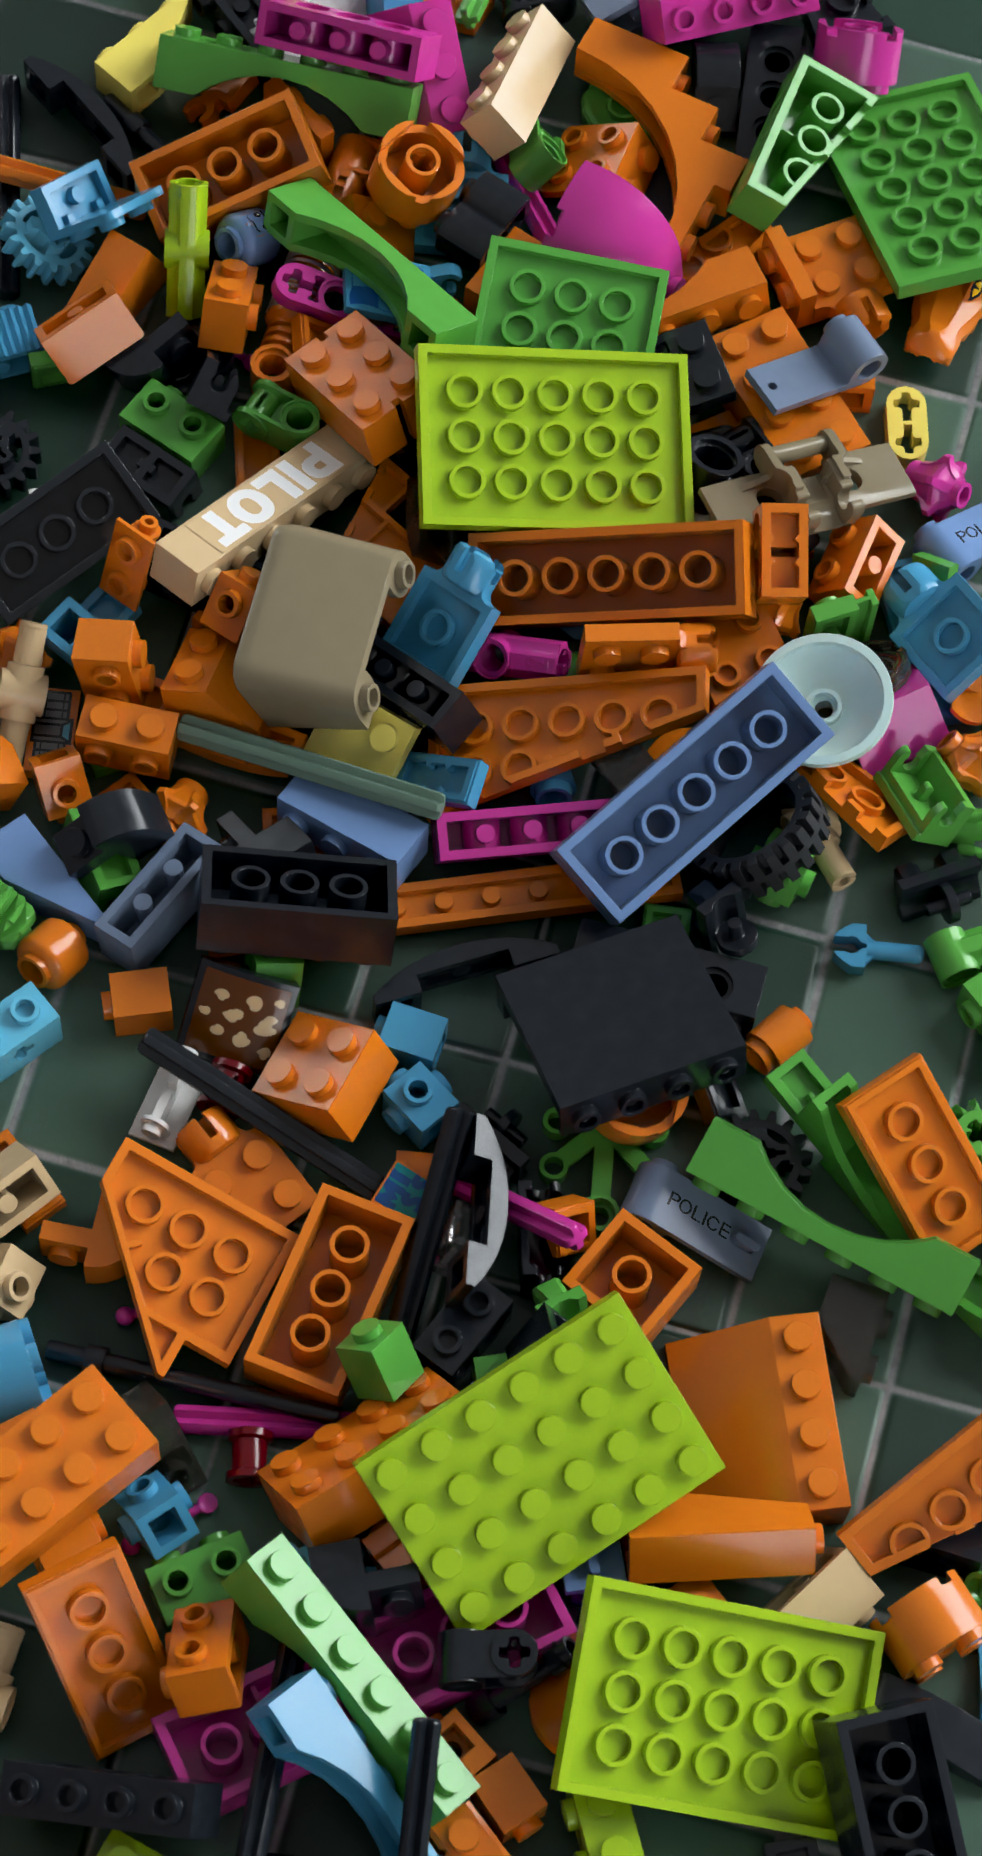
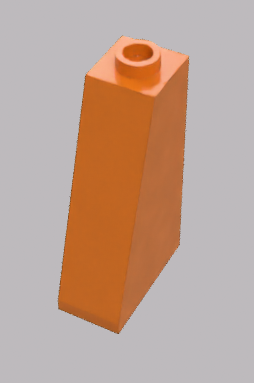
(722, 1540)

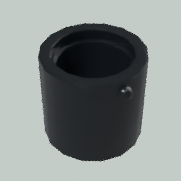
(713, 462)

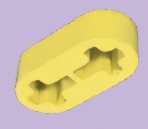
(915, 428)

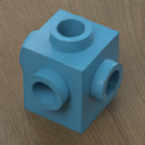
(417, 1103)
(155, 1514)

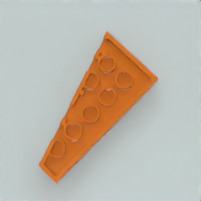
(566, 721)

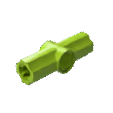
(186, 247)

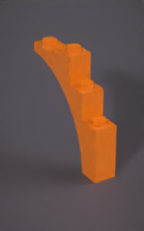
(654, 89)

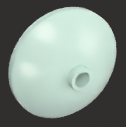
(847, 679)

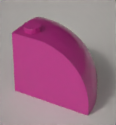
(617, 222)

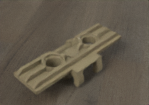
(828, 493)

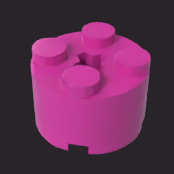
(860, 52)

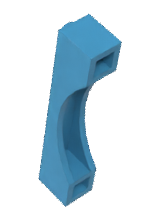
(311, 1730)

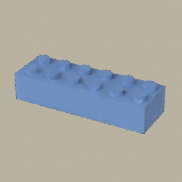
(692, 794)

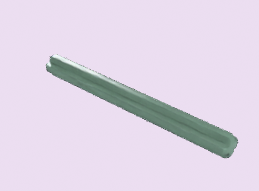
(311, 766)

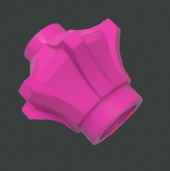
(939, 486)

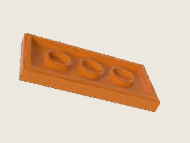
(918, 1153)
(100, 1644)

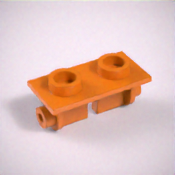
(130, 559)

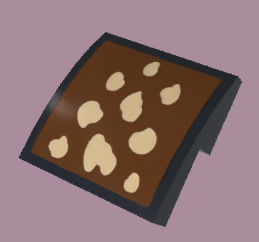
(236, 1012)

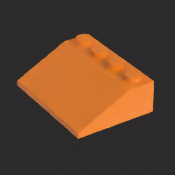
(767, 1412)

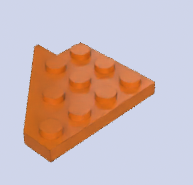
(189, 1256)

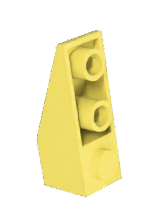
(130, 64)

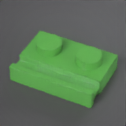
(843, 616)

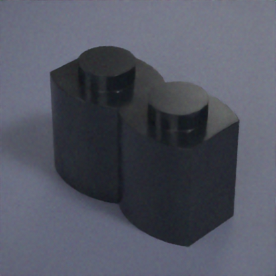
(485, 209)

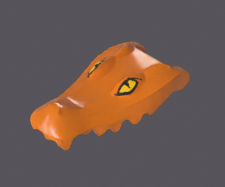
(943, 321)

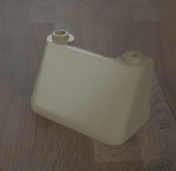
(316, 627)

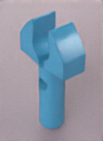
(871, 950)

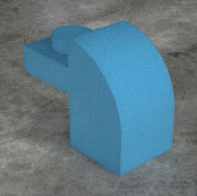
(64, 619)

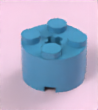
(21, 1370)

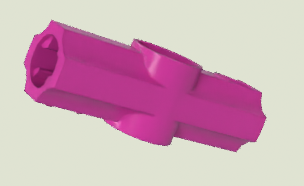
(523, 657)

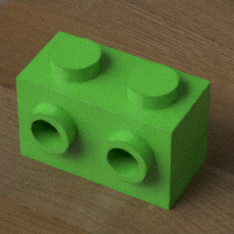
(175, 425)
(196, 1575)

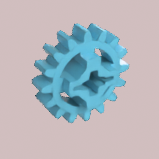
(32, 247)

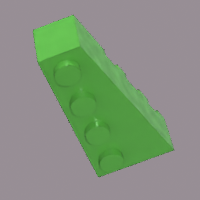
(800, 133)

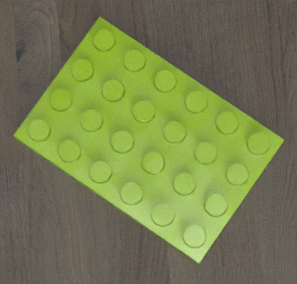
(551, 438)
(539, 1464)
(708, 1705)

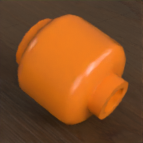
(52, 953)

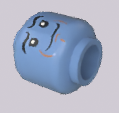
(245, 238)

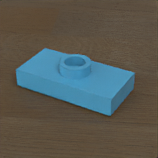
(455, 777)

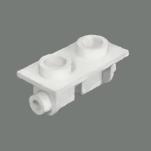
(164, 1110)

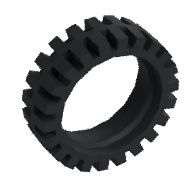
(781, 856)

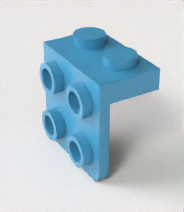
(84, 200)

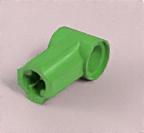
(955, 954)

